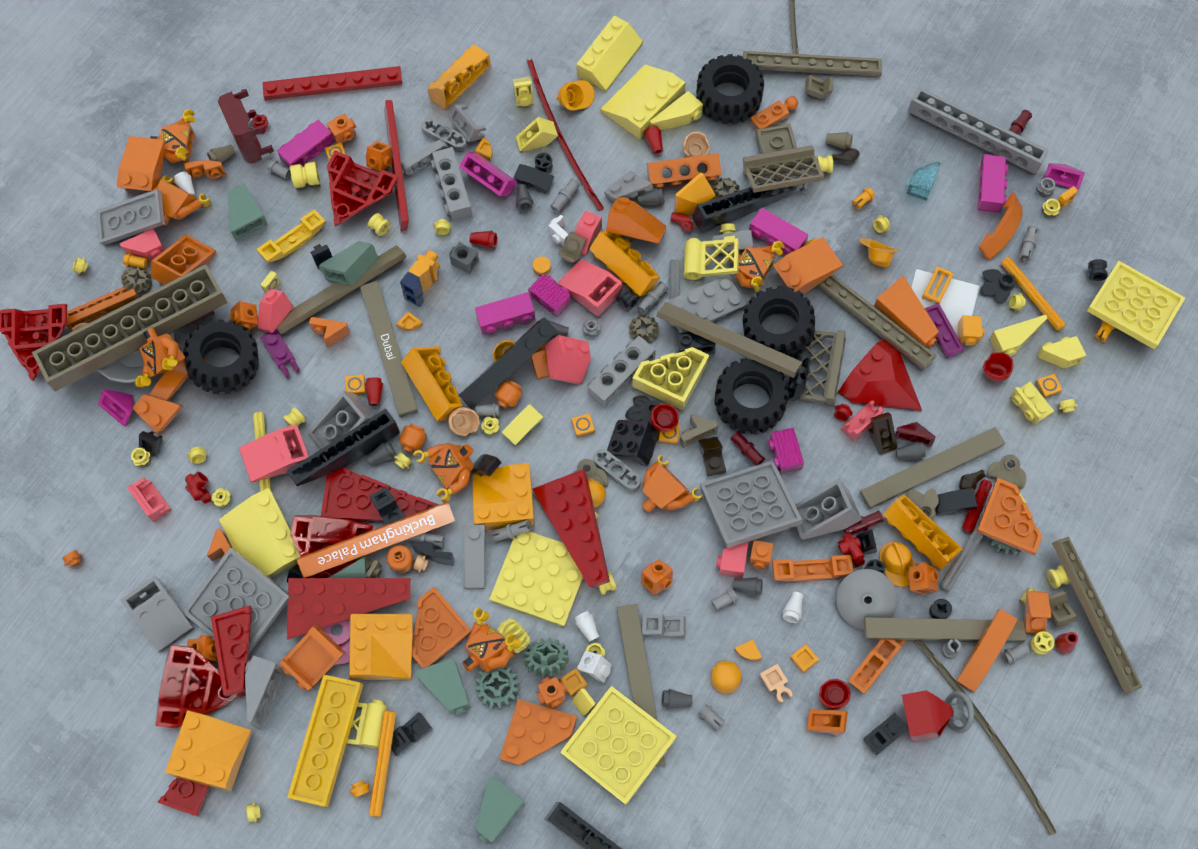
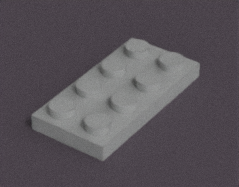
(130, 217)
(711, 300)

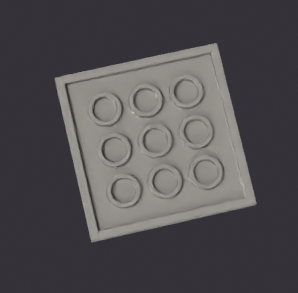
(750, 504)
(233, 586)

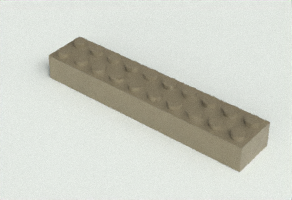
(123, 328)

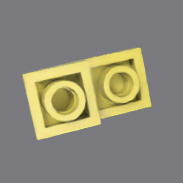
(522, 424)

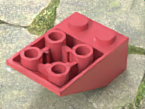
(591, 286)
(273, 453)

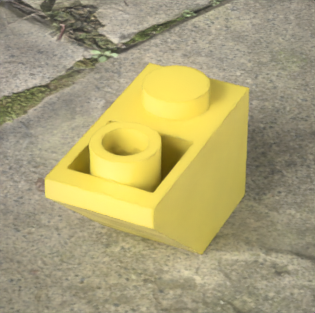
(523, 91)
(1063, 353)

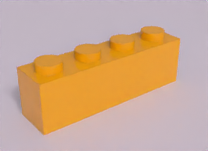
(459, 76)
(625, 262)
(432, 380)
(922, 532)

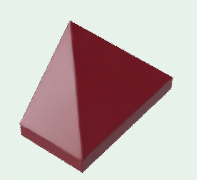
(915, 432)

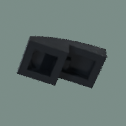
(533, 177)
(486, 465)
(956, 501)
(386, 506)
(429, 550)
(409, 733)
(885, 733)

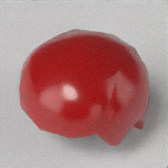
(998, 367)
(664, 417)
(835, 694)

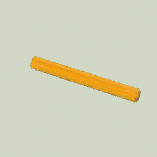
(1033, 294)
(382, 763)

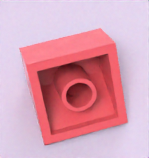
(567, 359)

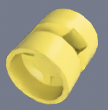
(306, 174)

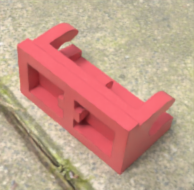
(861, 421)
(149, 499)

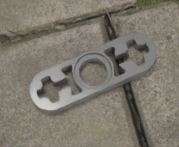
(439, 128)
(422, 158)
(616, 462)

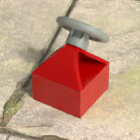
(930, 715)

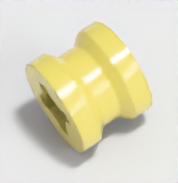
(825, 163)
(379, 224)
(294, 417)
(1057, 577)
(608, 586)
(1045, 639)

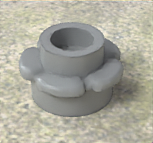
(1048, 182)
(591, 331)

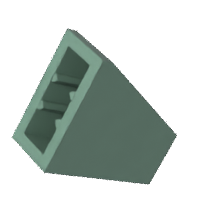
(243, 212)
(349, 264)
(445, 685)
(497, 810)

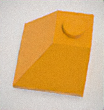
(692, 194)

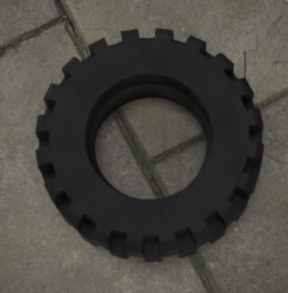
(733, 70)
(786, 302)
(215, 336)
(751, 418)

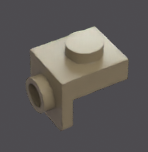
(818, 87)
(1060, 610)

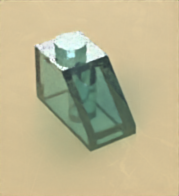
(922, 180)

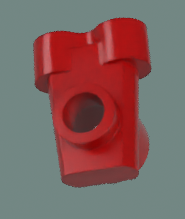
(196, 487)
(851, 546)

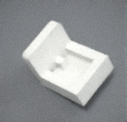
(557, 233)
(595, 665)

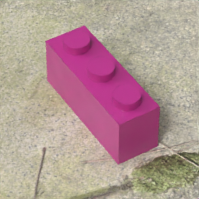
(306, 145)
(488, 174)
(992, 183)
(772, 229)
(505, 313)

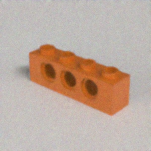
(711, 161)

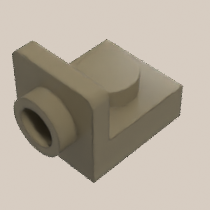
(573, 247)
(373, 568)

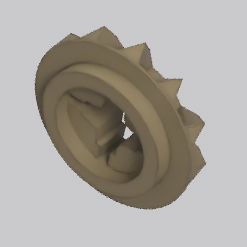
(728, 183)
(143, 282)
(652, 330)

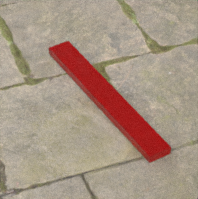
(396, 165)

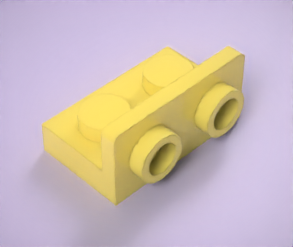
(1031, 403)

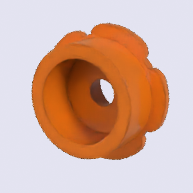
(72, 558)

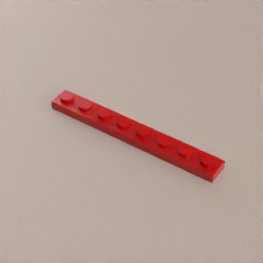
(332, 83)

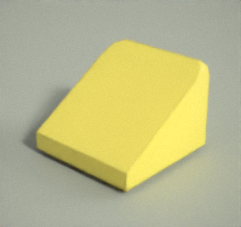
(584, 702)

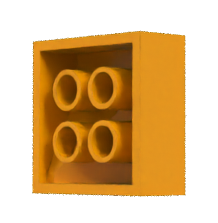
(503, 497)
(380, 647)
(208, 751)

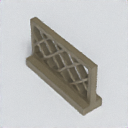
(779, 162)
(834, 368)

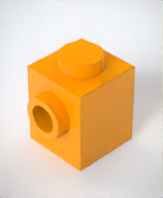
(970, 330)

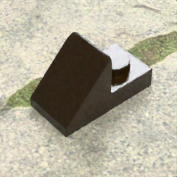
(883, 433)
(712, 456)

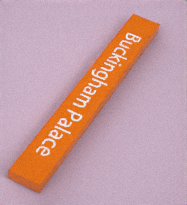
(375, 540)

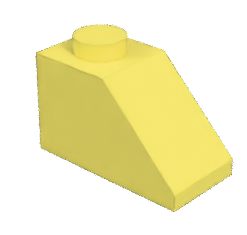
(536, 135)

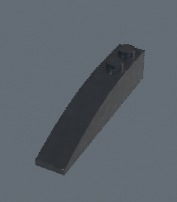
(736, 205)
(508, 362)
(346, 449)
(577, 829)

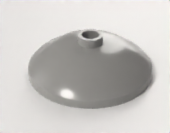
(859, 585)

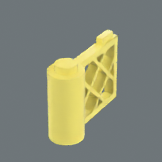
(696, 253)
(369, 724)

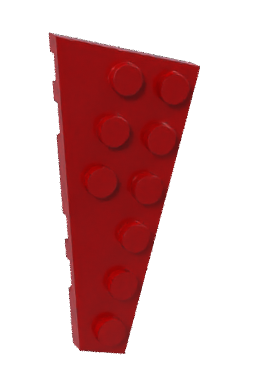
(348, 497)
(573, 516)
(335, 599)

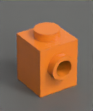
(760, 554)

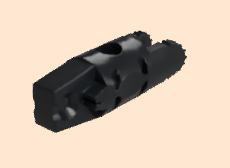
(797, 384)

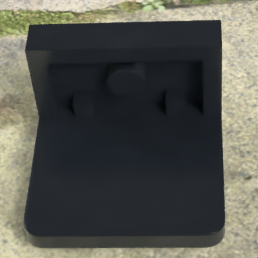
(634, 440)

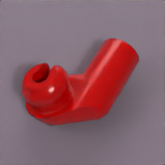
(683, 220)

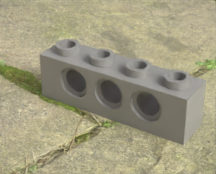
(457, 208)
(605, 394)

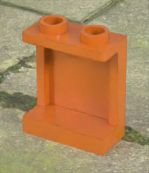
(311, 658)

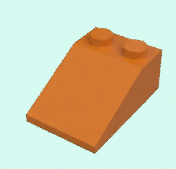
(141, 164)
(633, 221)
(180, 259)
(808, 266)

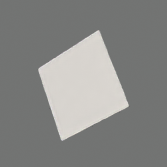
(957, 300)

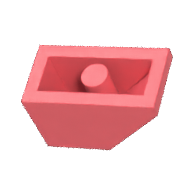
(589, 228)
(144, 245)
(273, 310)
(733, 561)

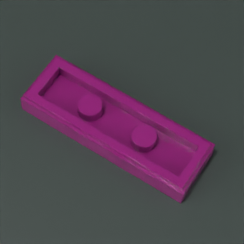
(946, 337)

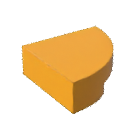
(484, 149)
(409, 322)
(748, 651)

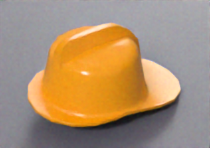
(576, 95)
(878, 252)
(897, 562)

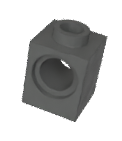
(466, 264)

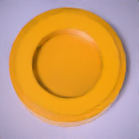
(541, 265)

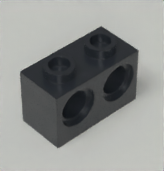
(688, 339)

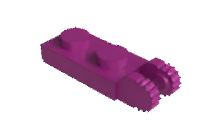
(279, 351)

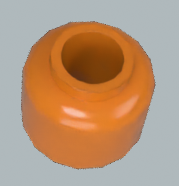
(508, 393)
(412, 438)
(400, 559)

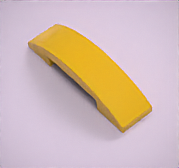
(294, 239)

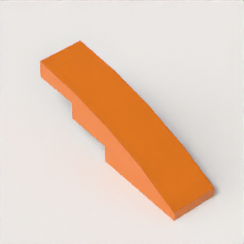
(986, 650)
(875, 664)

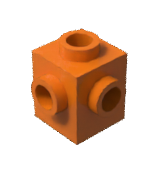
(342, 128)
(378, 156)
(244, 314)
(657, 576)
(923, 578)
(205, 647)
(551, 699)

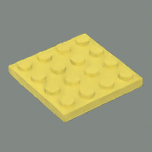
(1136, 304)
(538, 579)
(618, 745)

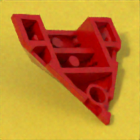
(355, 186)
(31, 331)
(881, 379)
(318, 532)
(190, 685)

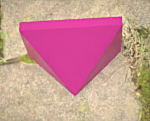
(1064, 175)
(117, 405)

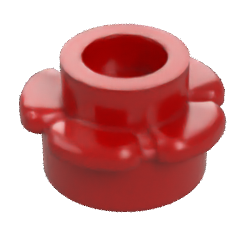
(262, 118)
(843, 412)

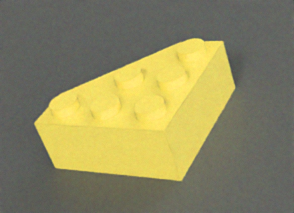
(672, 376)

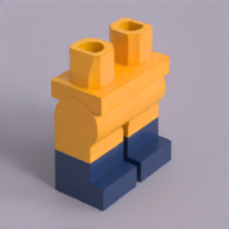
(420, 277)

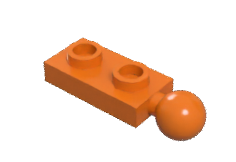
(774, 113)

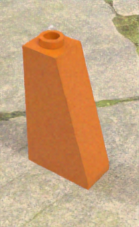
(906, 310)

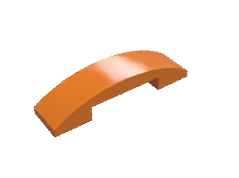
(1005, 230)
(171, 381)
(812, 570)

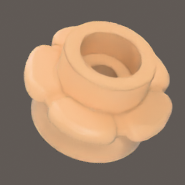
(420, 563)

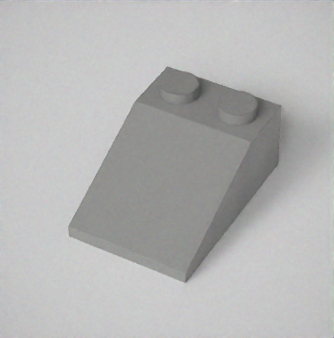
(340, 418)
(827, 511)
(261, 684)

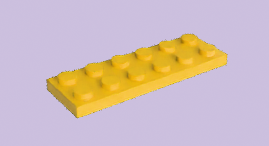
(325, 741)

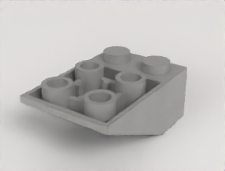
(157, 613)

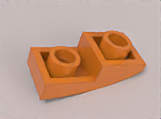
(211, 168)

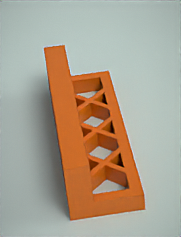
(100, 306)

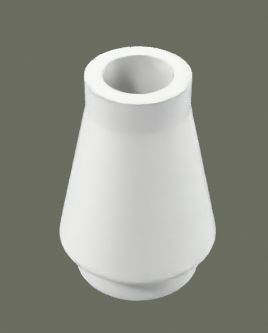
(184, 182)
(793, 610)
(587, 626)

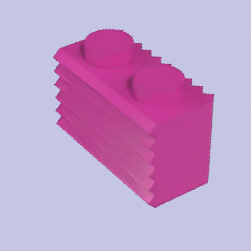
(550, 295)
(786, 450)

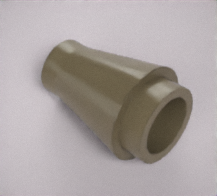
(841, 140)
(221, 153)

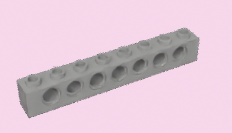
(977, 130)

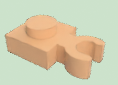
(775, 680)

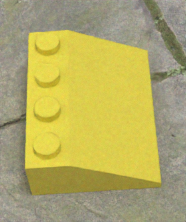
(643, 99)
(261, 534)

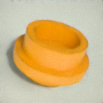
(359, 788)

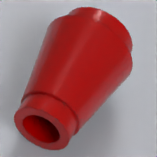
(654, 138)
(486, 238)
(374, 390)
(1066, 642)

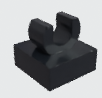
(320, 254)
(150, 442)

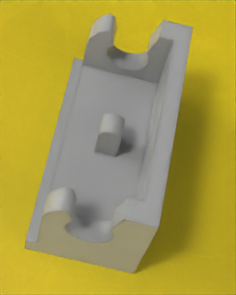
(465, 124)

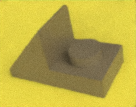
(702, 429)

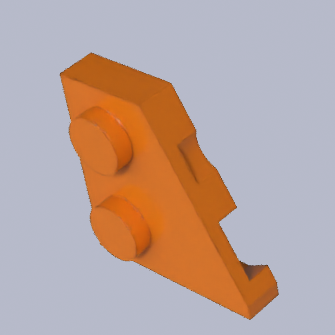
(156, 411)

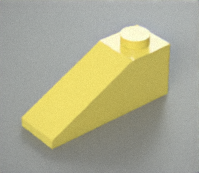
(679, 113)
(1012, 338)

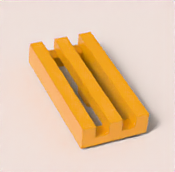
(932, 297)

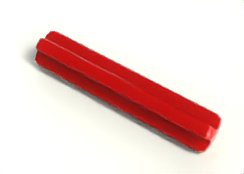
(973, 514)

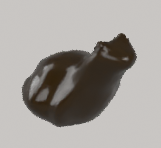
(847, 157)
(971, 480)

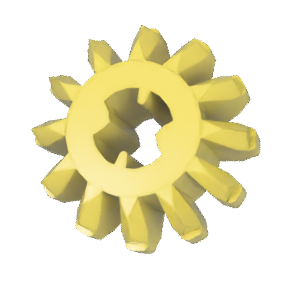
(510, 626)

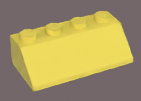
(609, 54)

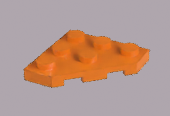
(1009, 519)
(436, 629)
(535, 731)

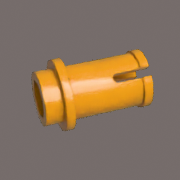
(863, 198)
(135, 261)
(1104, 331)

